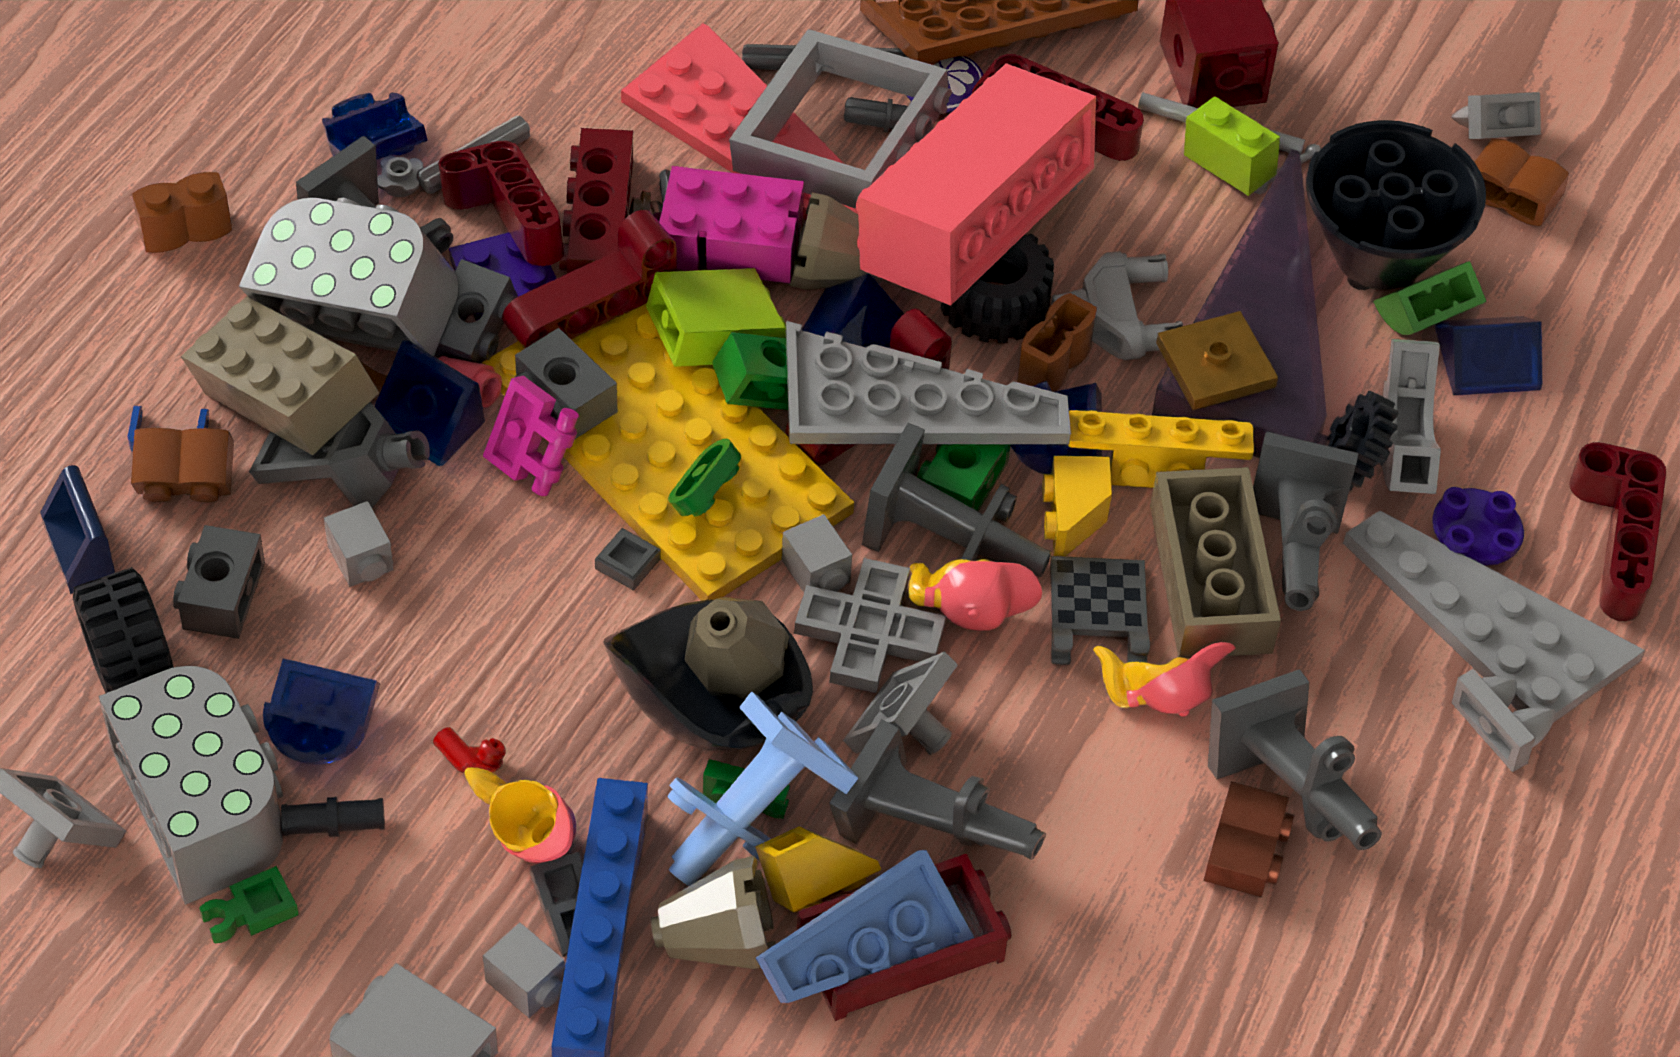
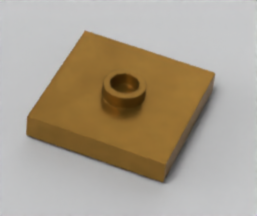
(1216, 360)

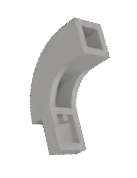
(1411, 386)

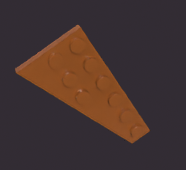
(954, 28)

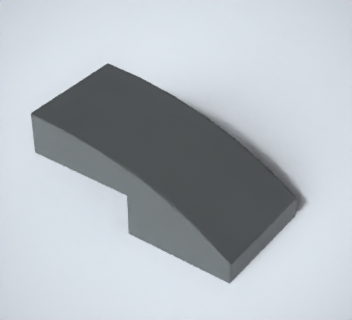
(557, 891)

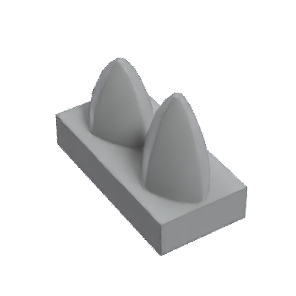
(1501, 115)
(1508, 733)

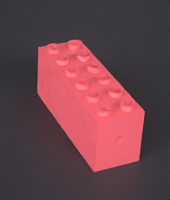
(976, 183)

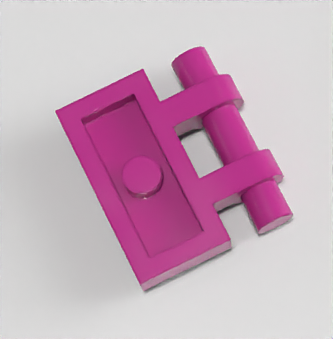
(519, 430)

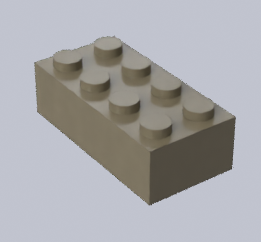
(280, 375)
(1214, 561)

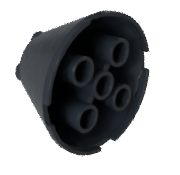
(1393, 201)

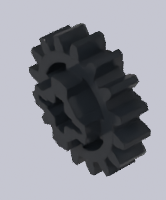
(1365, 431)

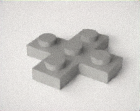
(869, 625)

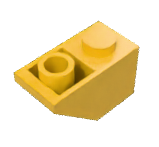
(1078, 498)
(809, 866)

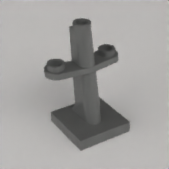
(354, 177)
(1308, 492)
(904, 497)
(1268, 727)
(894, 791)

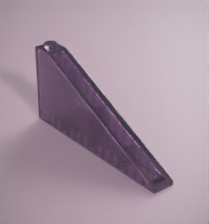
(1274, 290)

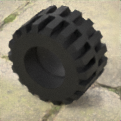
(1011, 308)
(121, 629)

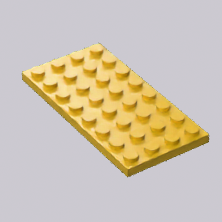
(659, 432)

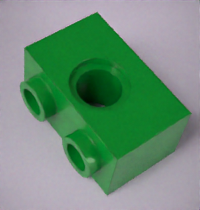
(753, 370)
(966, 470)

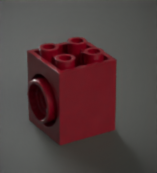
(1219, 50)

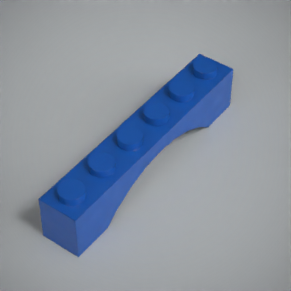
(600, 920)

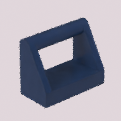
(76, 530)

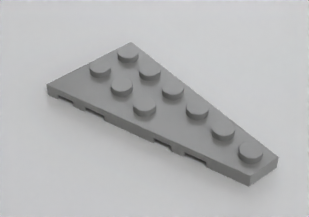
(872, 393)
(1493, 619)

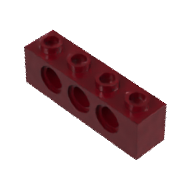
(598, 195)

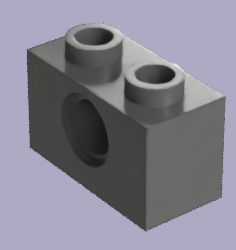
(478, 292)
(570, 378)
(220, 605)

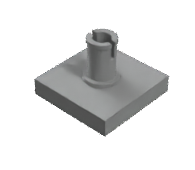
(905, 703)
(56, 814)

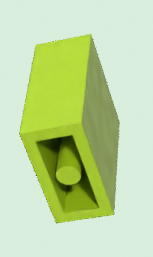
(704, 306)

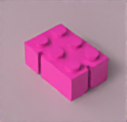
(743, 217)

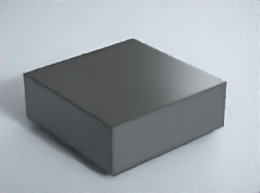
(627, 559)

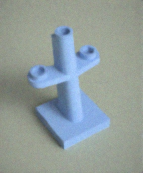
(776, 765)

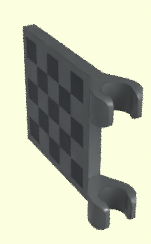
(1098, 600)

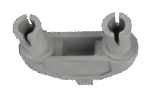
(1116, 319)

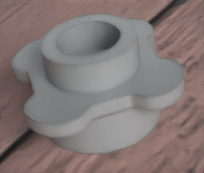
(399, 175)

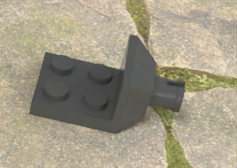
(358, 457)

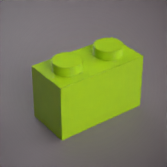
(1231, 145)

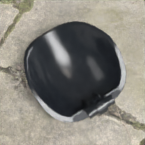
(655, 674)

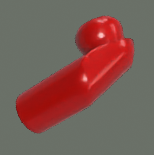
(461, 756)

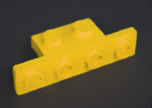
(1158, 443)

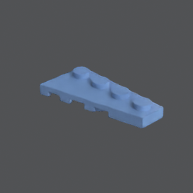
(876, 927)

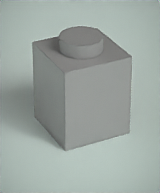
(358, 544)
(817, 555)
(524, 970)

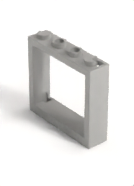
(752, 141)

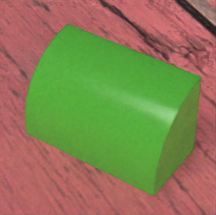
(1431, 299)

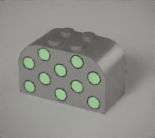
(353, 274)
(197, 776)

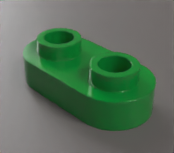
(705, 476)

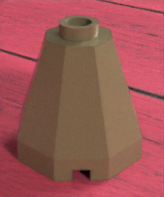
(827, 246)
(736, 647)
(718, 918)

